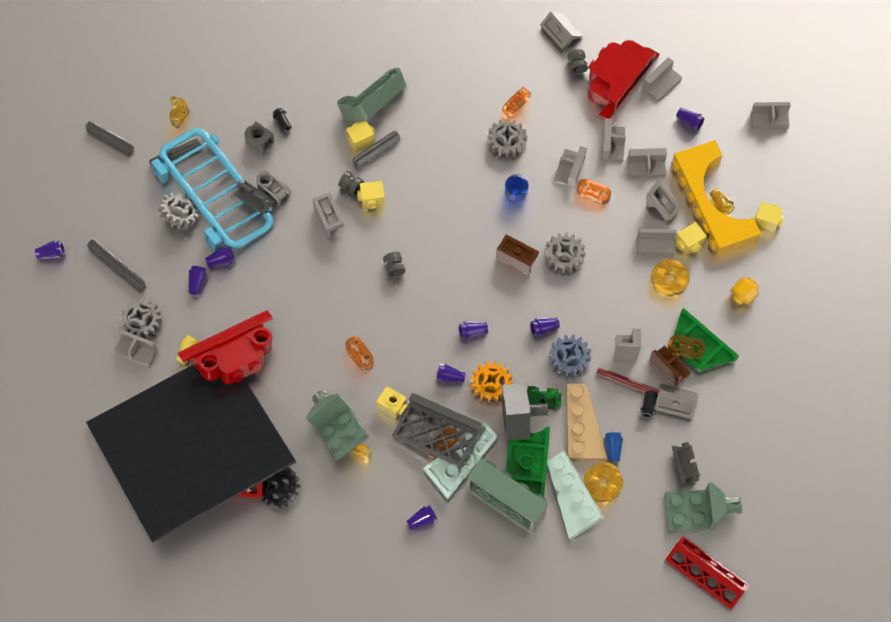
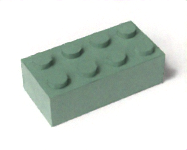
(507, 495)

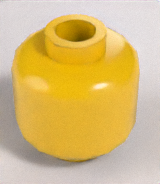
(745, 291)

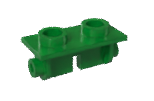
(549, 396)

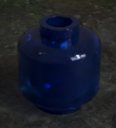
(516, 187)

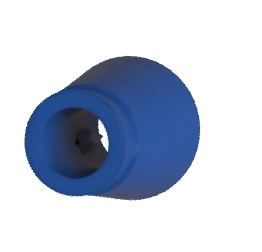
(613, 445)

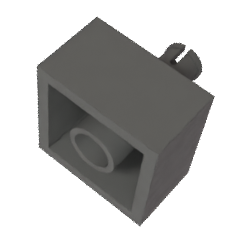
(518, 411)

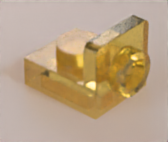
(179, 111)
(362, 453)

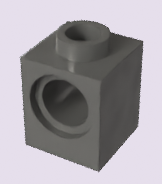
(260, 144)

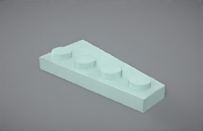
(448, 476)
(574, 499)

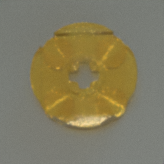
(679, 273)
(614, 479)

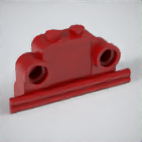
(617, 73)
(232, 352)

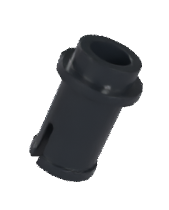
(282, 120)
(647, 409)

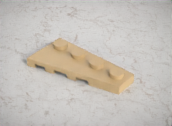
(583, 432)

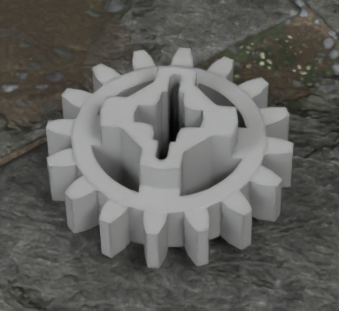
(498, 140)
(178, 211)
(566, 259)
(149, 314)

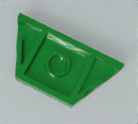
(715, 352)
(529, 460)

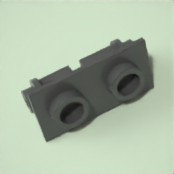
(253, 197)
(688, 471)

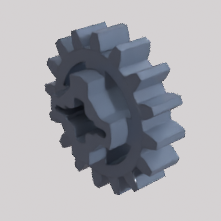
(564, 349)

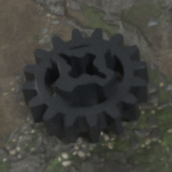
(280, 488)

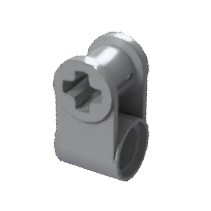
(274, 189)

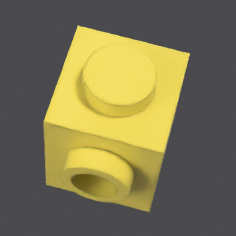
(360, 135)
(371, 194)
(769, 217)
(690, 239)
(392, 403)

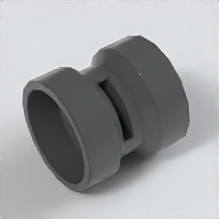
(577, 61)
(349, 182)
(394, 265)

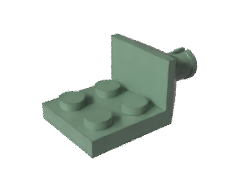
(336, 424)
(698, 509)

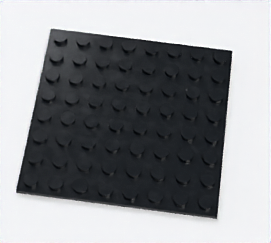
(188, 448)

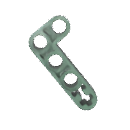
(373, 98)

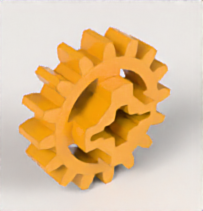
(492, 373)

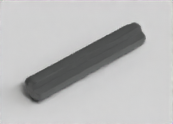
(109, 137)
(376, 148)
(179, 151)

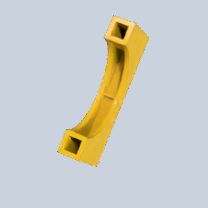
(723, 231)

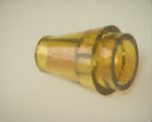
(721, 201)

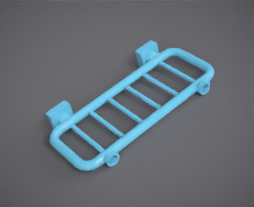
(212, 238)

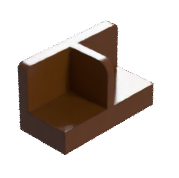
(516, 254)
(670, 365)

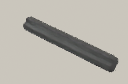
(116, 264)

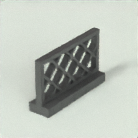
(442, 414)

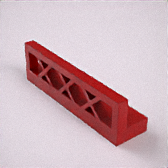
(710, 566)

